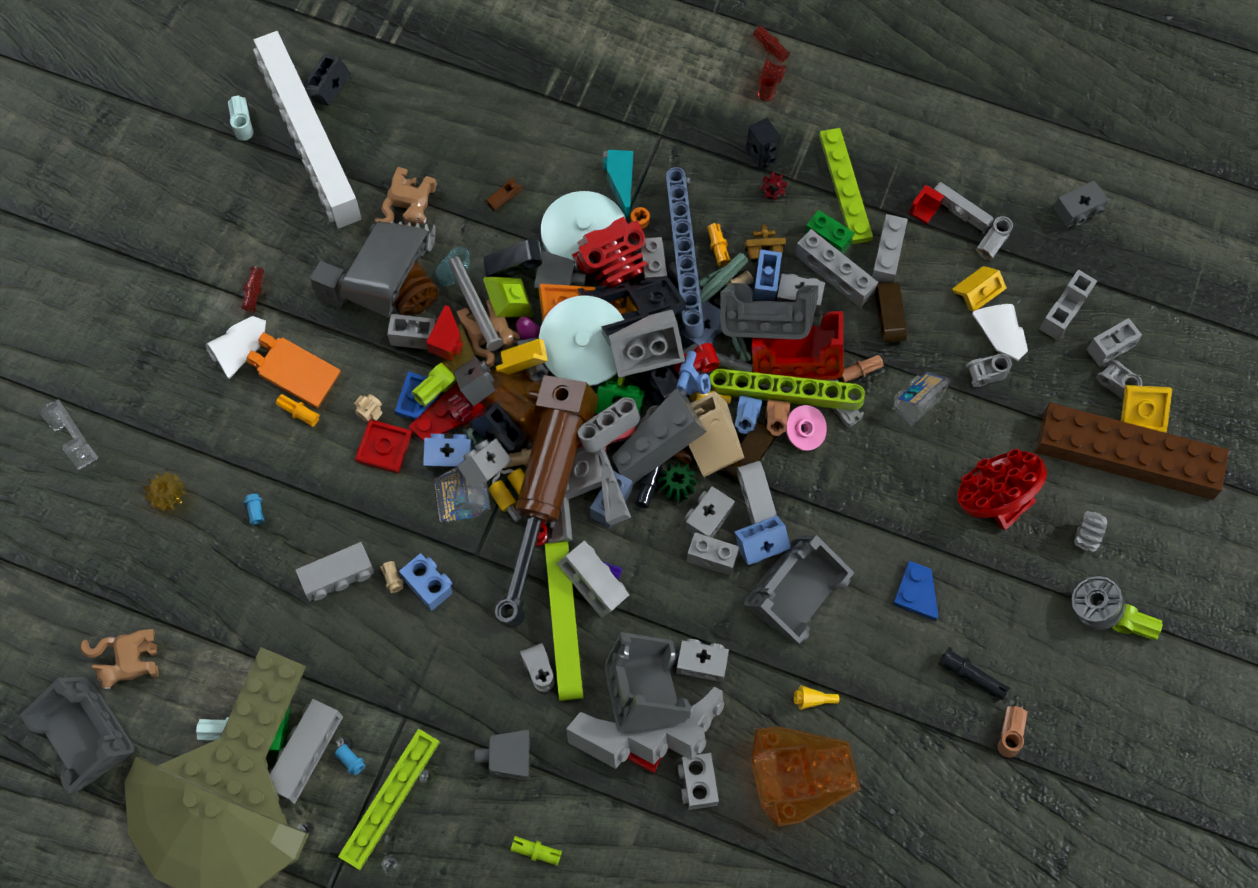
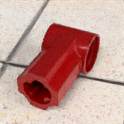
(705, 359)

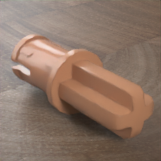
(862, 368)

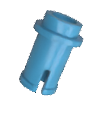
(254, 508)
(349, 759)

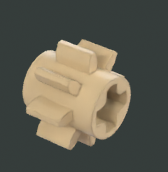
(368, 408)

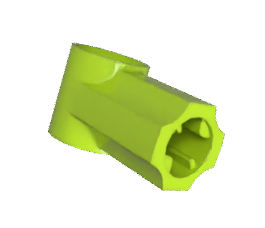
(438, 381)
(1138, 624)

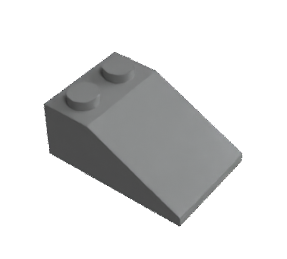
(647, 344)

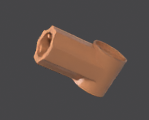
(776, 416)
(1013, 730)

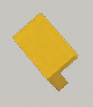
(980, 287)
(523, 357)

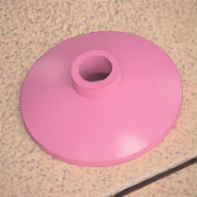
(814, 427)

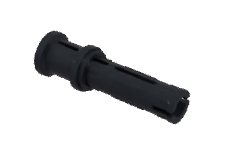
(963, 667)

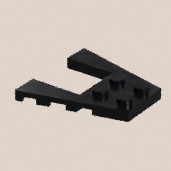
(648, 299)

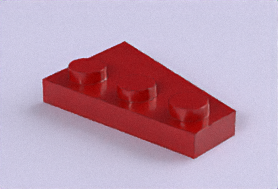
(436, 418)

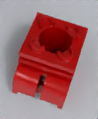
(612, 252)

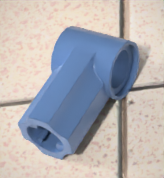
(747, 413)

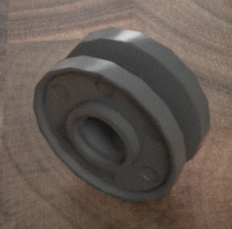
(1103, 615)

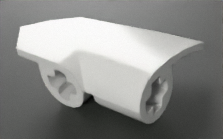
(1002, 329)
(236, 344)

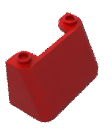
(813, 357)

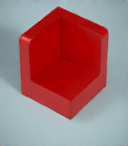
(926, 204)

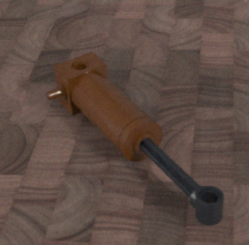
(564, 409)

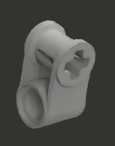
(985, 372)
(1118, 379)
(538, 664)

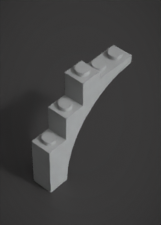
(612, 747)

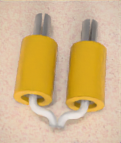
(501, 493)

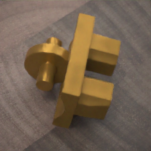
(755, 245)

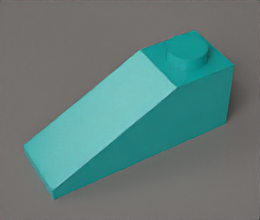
(619, 176)

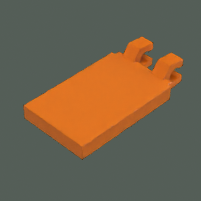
(552, 294)
(294, 370)

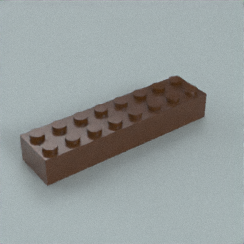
(1132, 451)

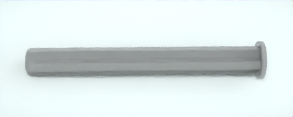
(475, 304)

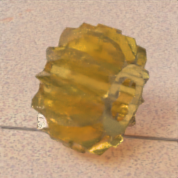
(166, 482)

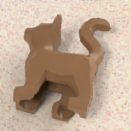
(406, 195)
(476, 337)
(127, 655)

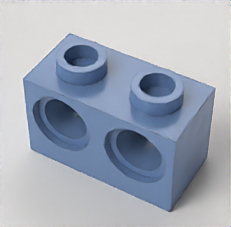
(422, 584)

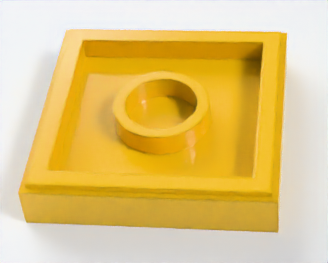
(1147, 406)

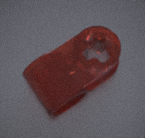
(770, 80)

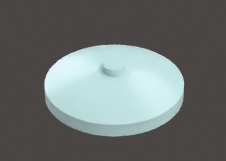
(572, 218)
(576, 340)

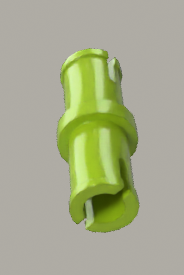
(536, 851)

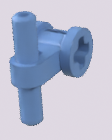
(690, 379)

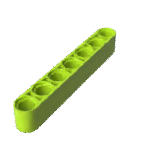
(797, 385)
(563, 624)

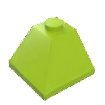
(508, 297)

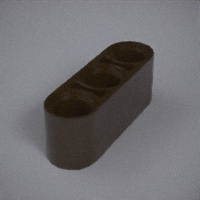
(890, 312)
(753, 449)

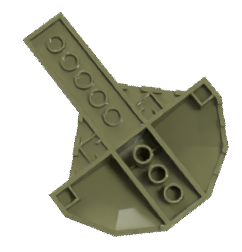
(214, 809)

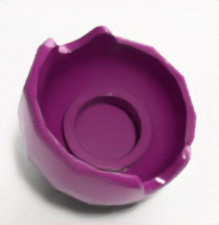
(527, 329)

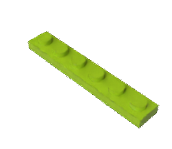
(845, 185)
(389, 799)

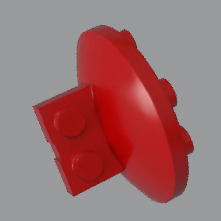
(1002, 486)

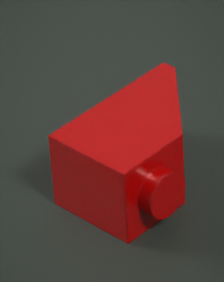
(445, 336)

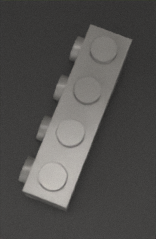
(304, 749)

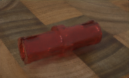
(780, 52)
(252, 289)

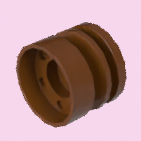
(416, 293)

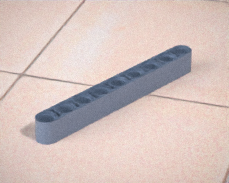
(685, 252)

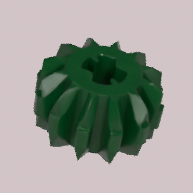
(676, 489)

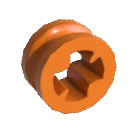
(636, 214)

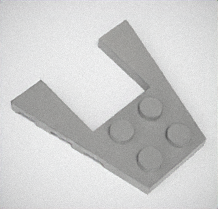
(589, 473)

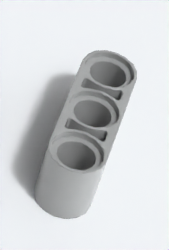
(609, 425)
(756, 492)

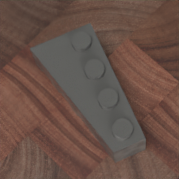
(659, 437)

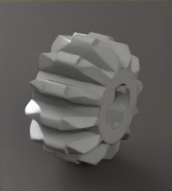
(1090, 531)

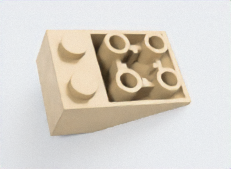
(720, 443)

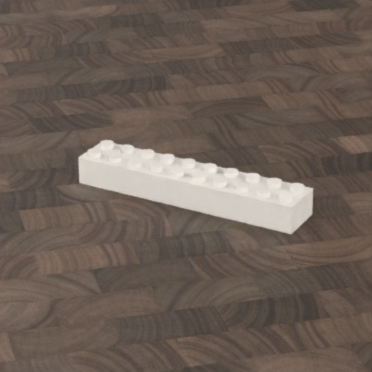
(306, 130)

